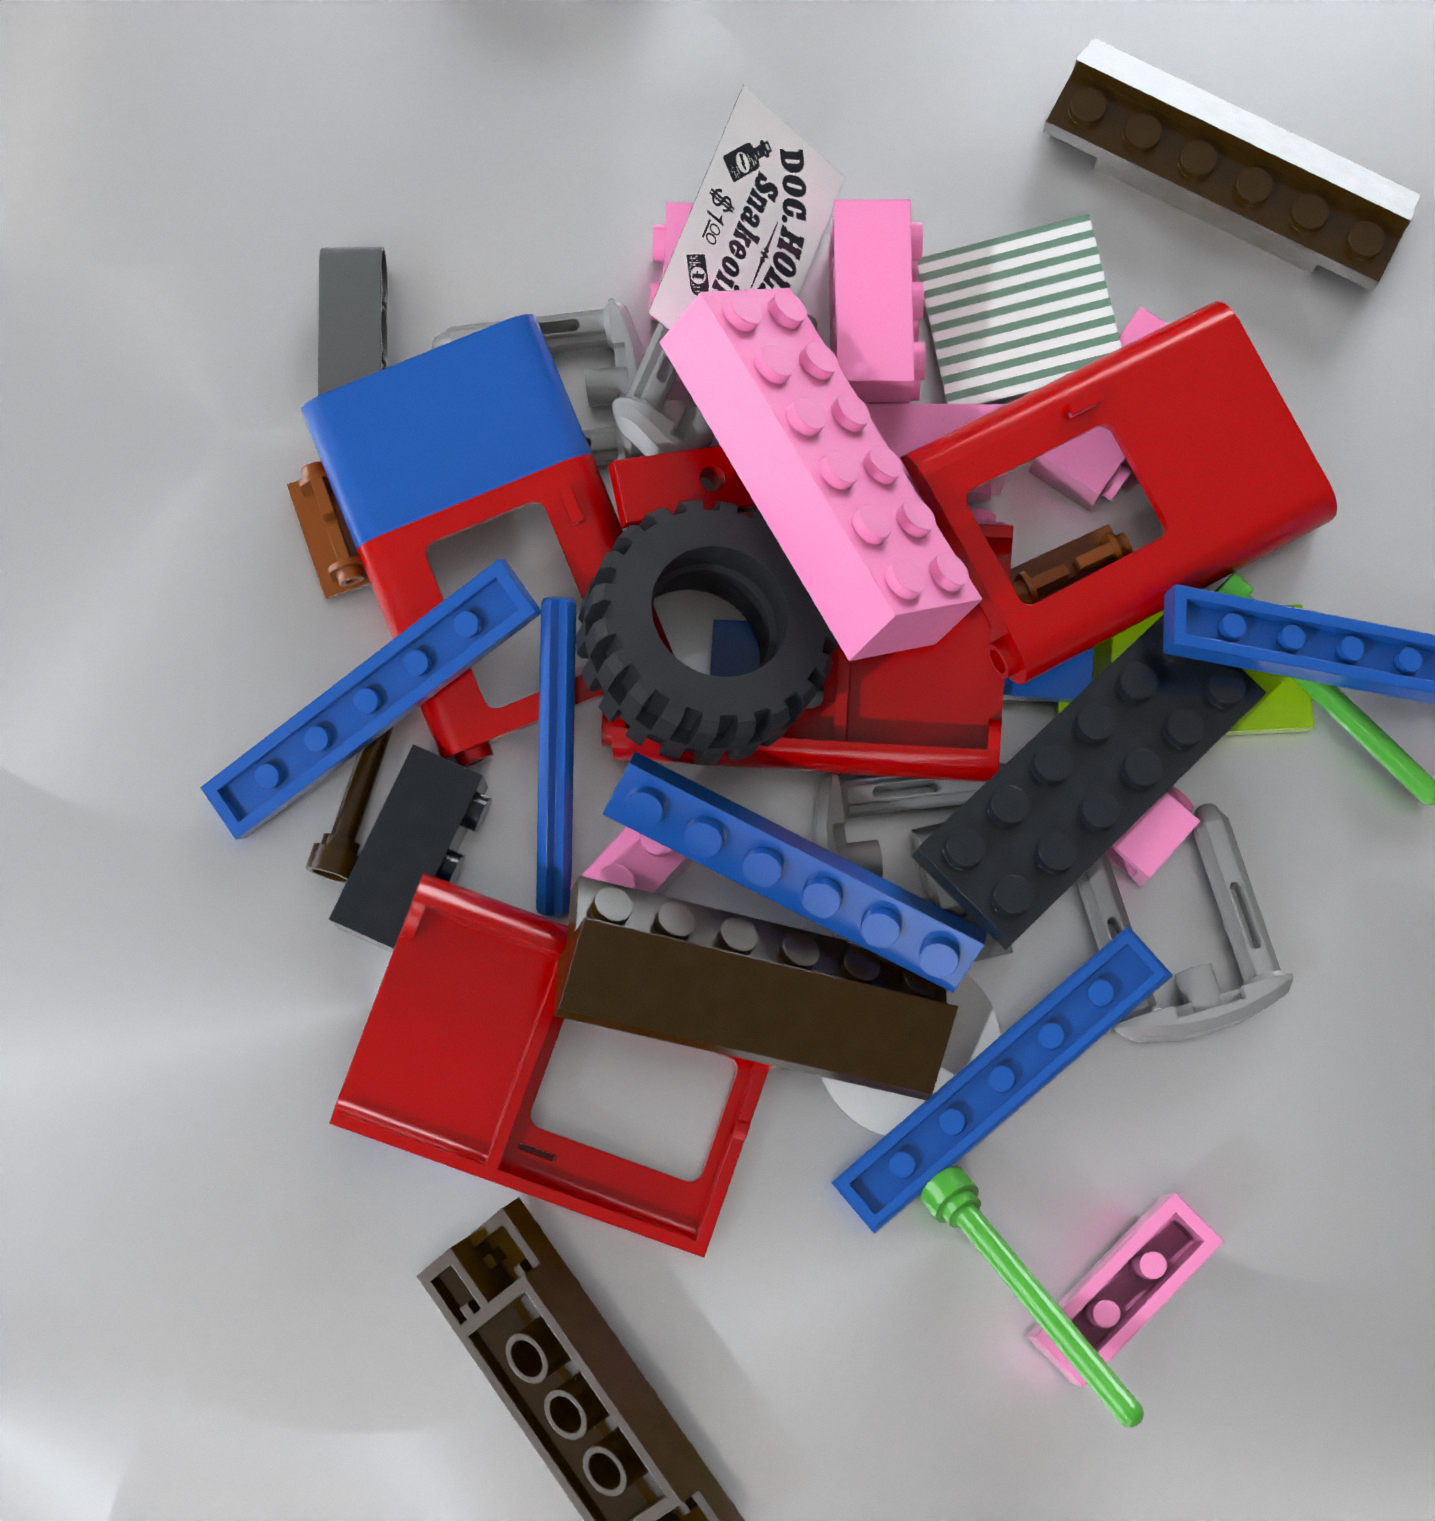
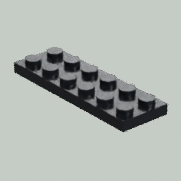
(1083, 783)

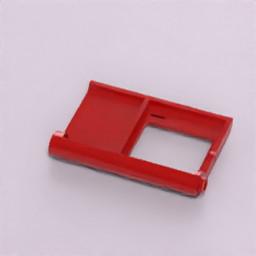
(1205, 447)

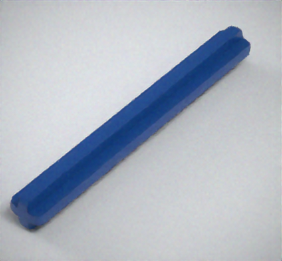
(556, 755)

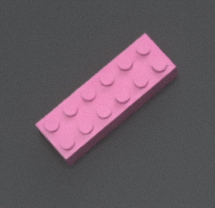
(819, 471)

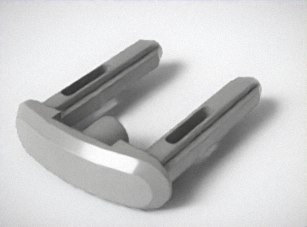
(585, 330)
(640, 415)
(854, 797)
(1204, 1005)

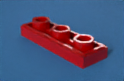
(674, 477)

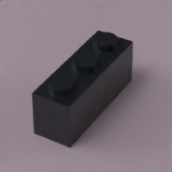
(413, 834)

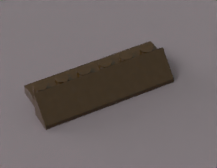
(1230, 167)
(749, 990)
(569, 1377)

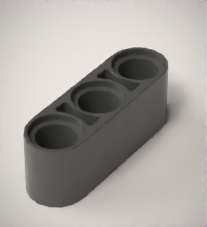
(351, 315)

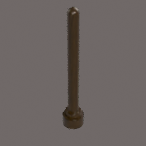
(338, 851)

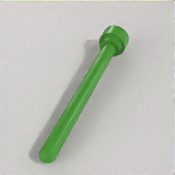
(1356, 721)
(954, 1200)

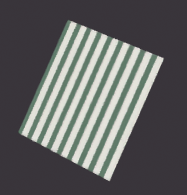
(1018, 310)

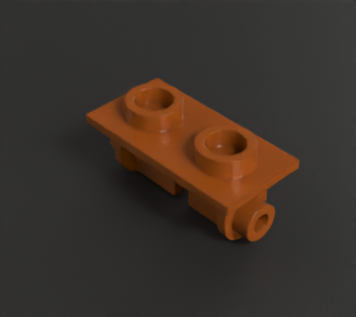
(326, 533)
(1068, 564)

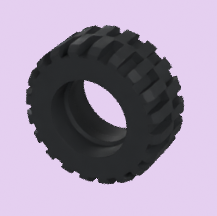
(659, 693)

